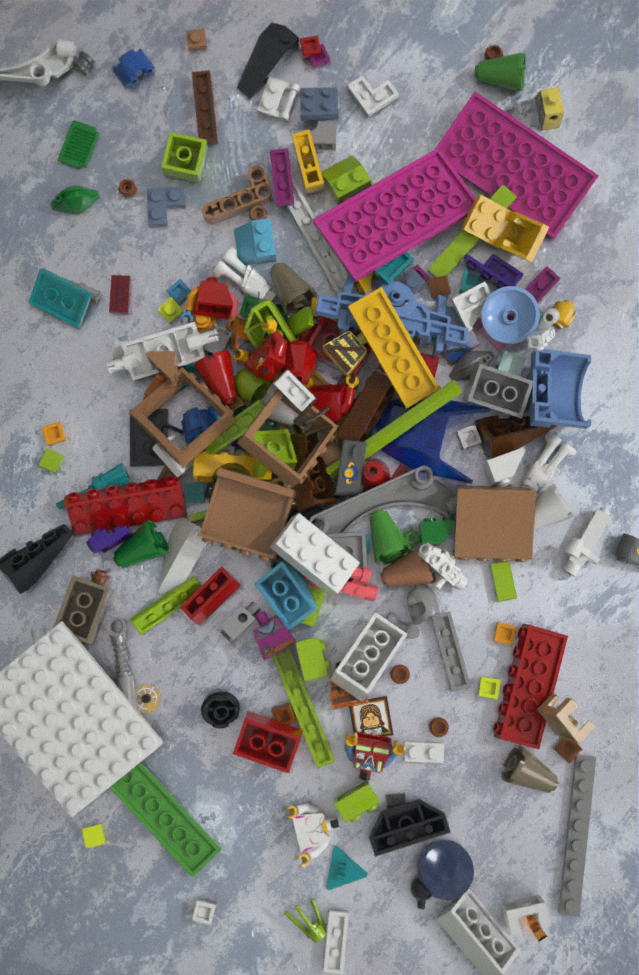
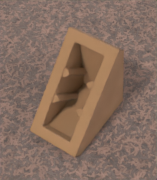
(166, 363)

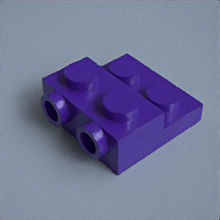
(103, 540)

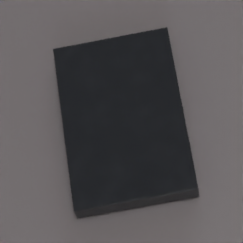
(141, 440)

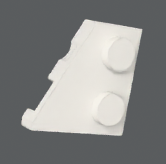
(470, 304)

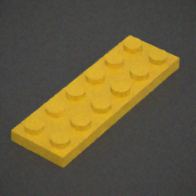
(393, 347)

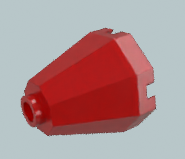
(300, 360)

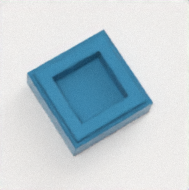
(179, 292)

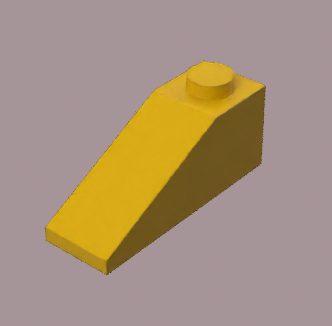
(308, 161)

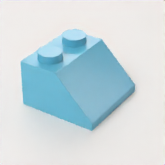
(255, 242)

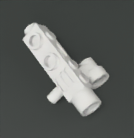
(544, 332)
(581, 548)
(443, 563)

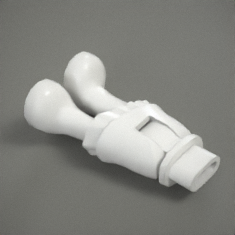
(252, 283)
(539, 472)

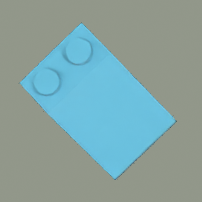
(287, 594)

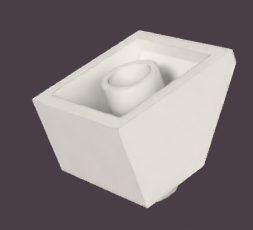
(503, 467)

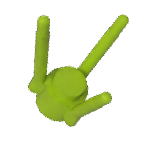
(314, 930)

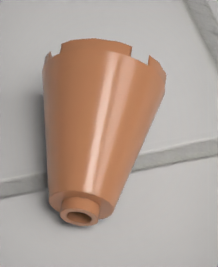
(408, 571)

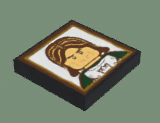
(372, 717)

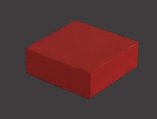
(310, 46)

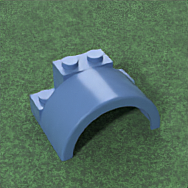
(557, 389)

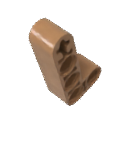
(236, 199)

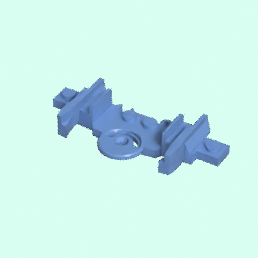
(415, 317)

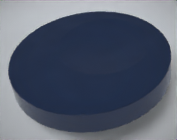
(445, 870)

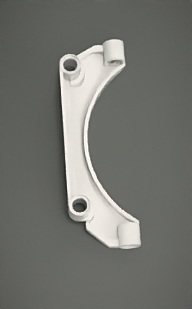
(52, 63)

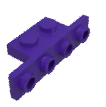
(495, 270)

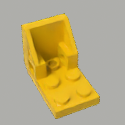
(505, 229)

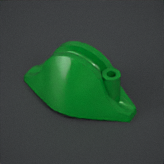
(74, 199)

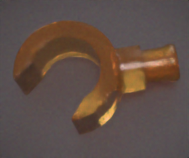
(536, 929)

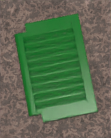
(78, 145)

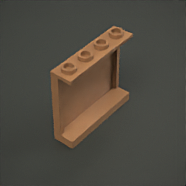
(246, 514)
(494, 523)

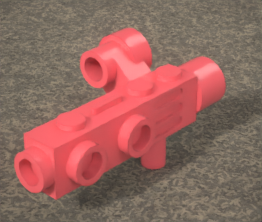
(357, 585)

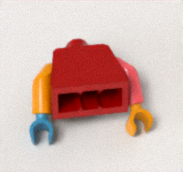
(211, 300)

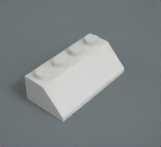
(478, 934)

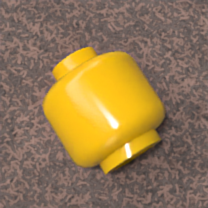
(566, 312)

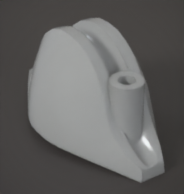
(465, 364)

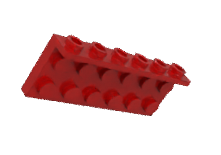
(126, 505)
(529, 685)

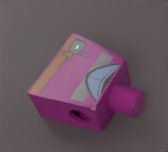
(271, 635)

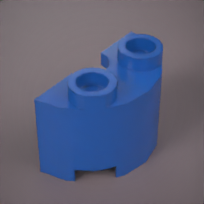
(131, 66)
(196, 422)

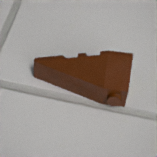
(507, 434)

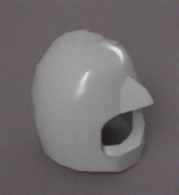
(422, 603)

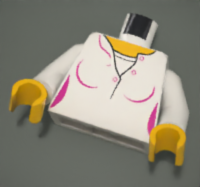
(311, 830)

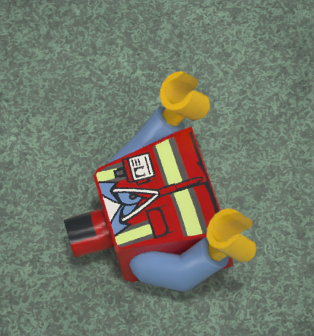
(371, 752)

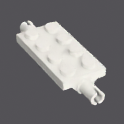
(182, 339)

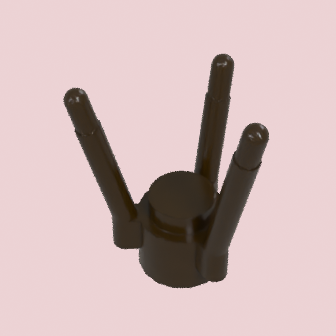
(303, 425)

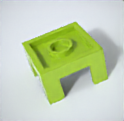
(279, 444)

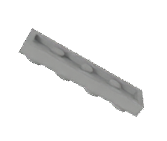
(450, 651)

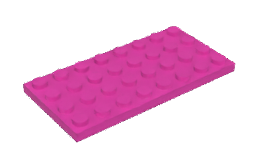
(499, 150)
(395, 214)

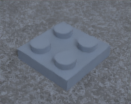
(319, 103)

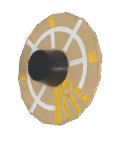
(147, 698)

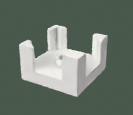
(525, 907)

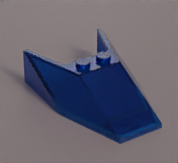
(424, 440)

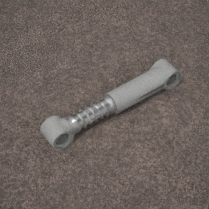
(123, 679)

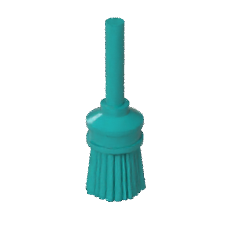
(115, 477)

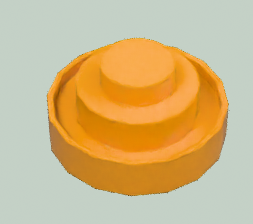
(203, 322)

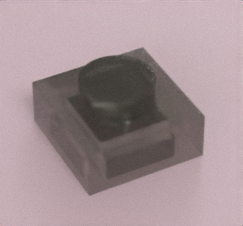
(395, 799)

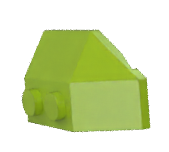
(258, 315)

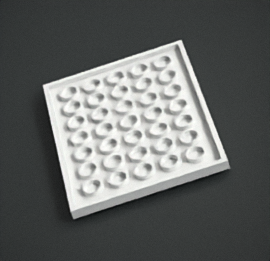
(70, 720)

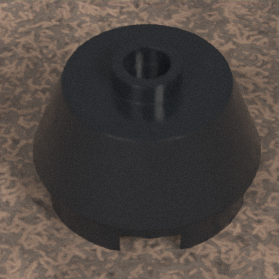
(220, 708)

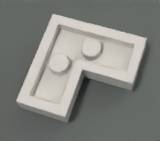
(370, 99)

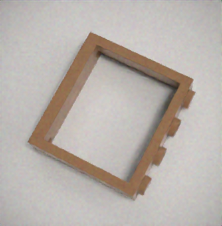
(166, 391)
(273, 462)

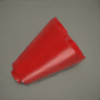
(218, 376)
(382, 473)

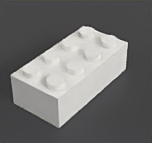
(314, 555)
(368, 657)

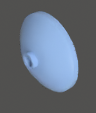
(505, 302)

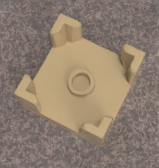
(561, 722)

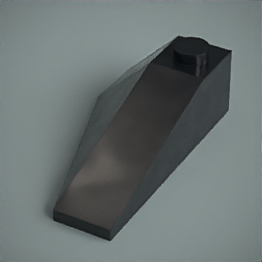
(269, 54)
(28, 564)

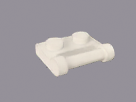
(272, 98)

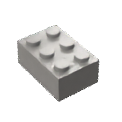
(498, 390)

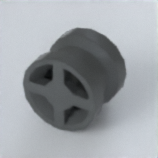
(83, 63)

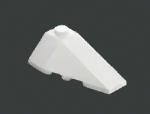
(182, 556)

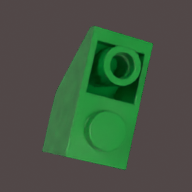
(436, 531)

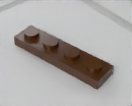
(204, 106)

